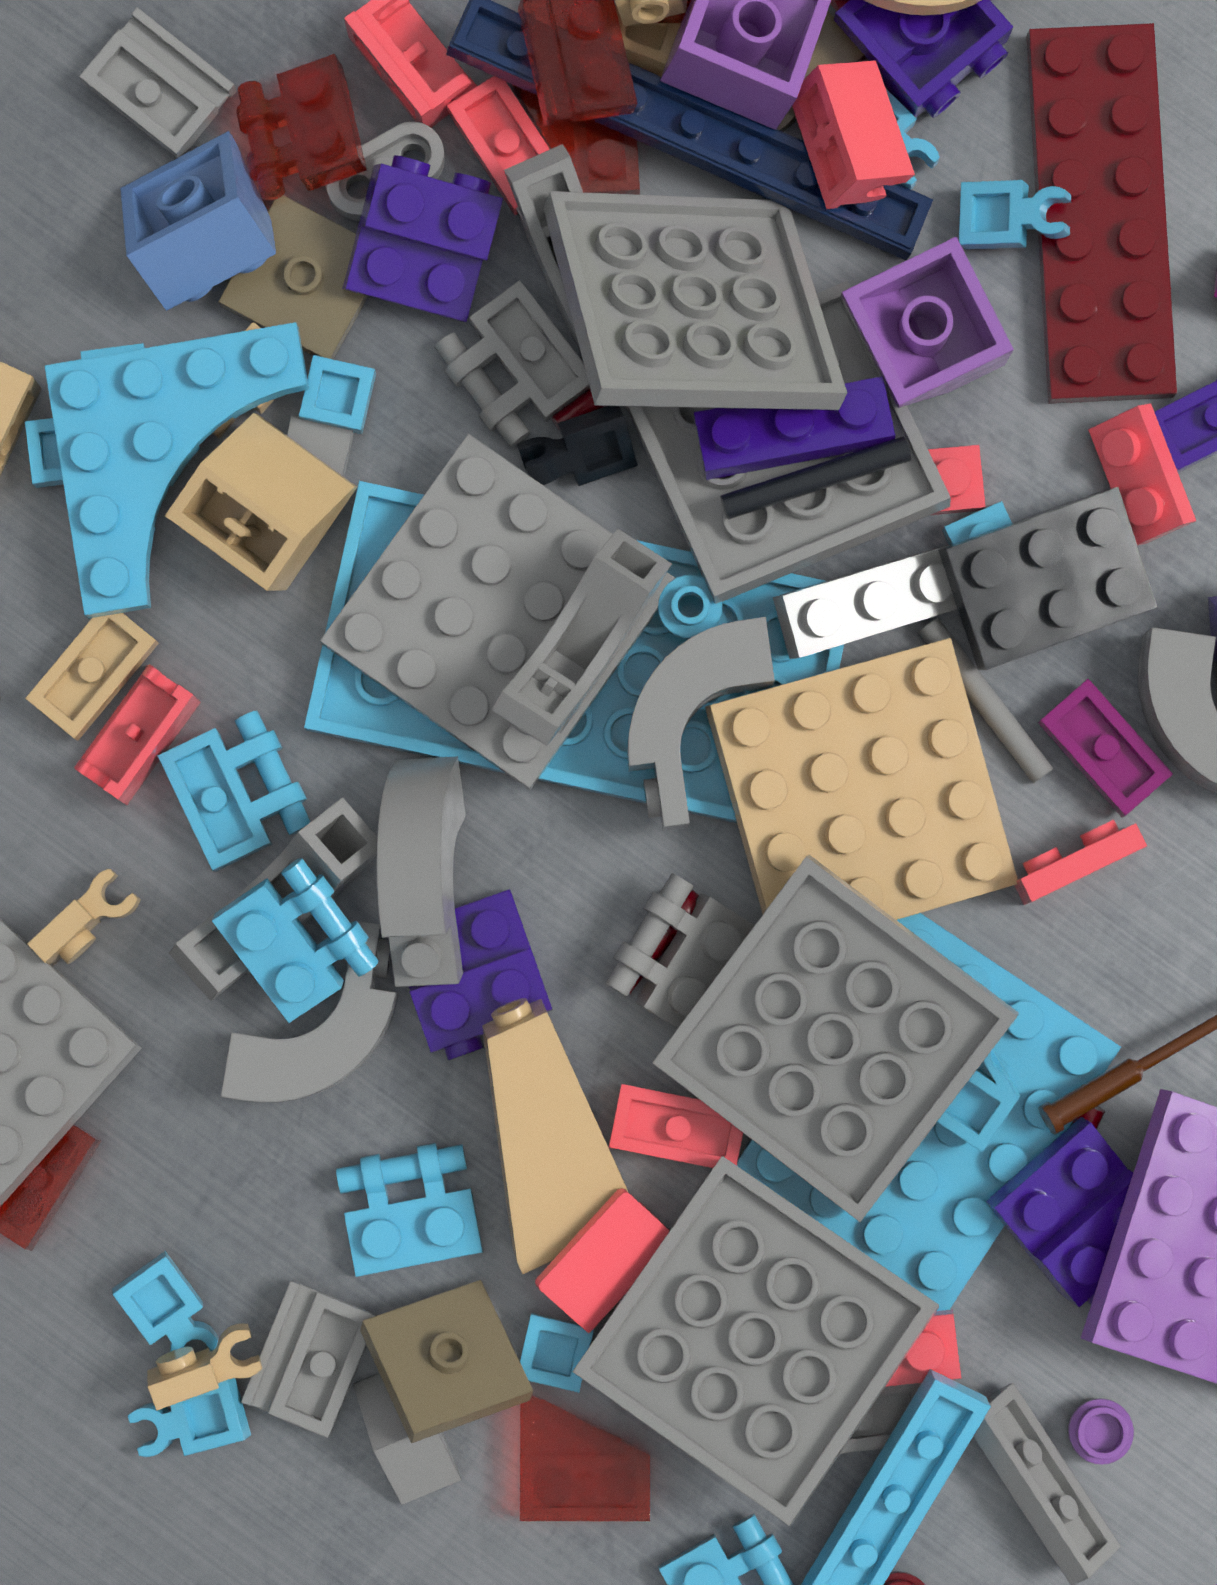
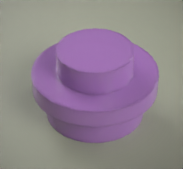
(1100, 1431)

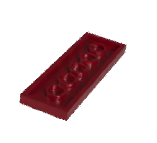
(1111, 276)

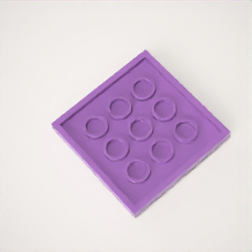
(1162, 1260)

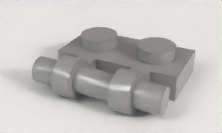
(530, 351)
(692, 959)

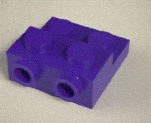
(927, 54)
(422, 238)
(495, 971)
(1067, 1208)

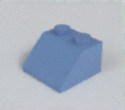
(196, 222)

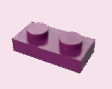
(1105, 748)

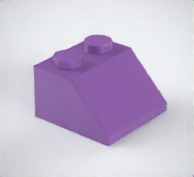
(746, 54)
(928, 324)

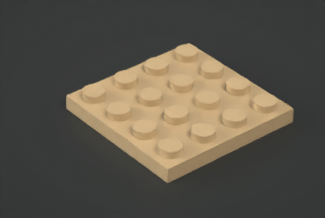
(869, 778)

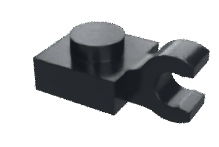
(589, 447)

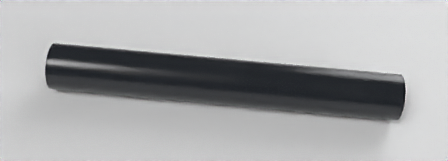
(815, 477)

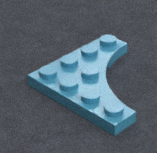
(132, 428)

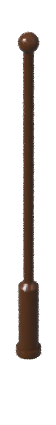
(1115, 1080)

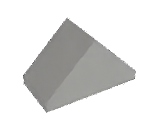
(410, 1467)

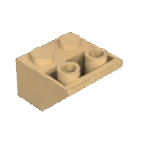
(261, 503)

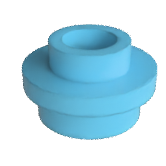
(684, 626)

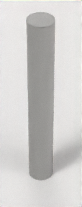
(992, 707)

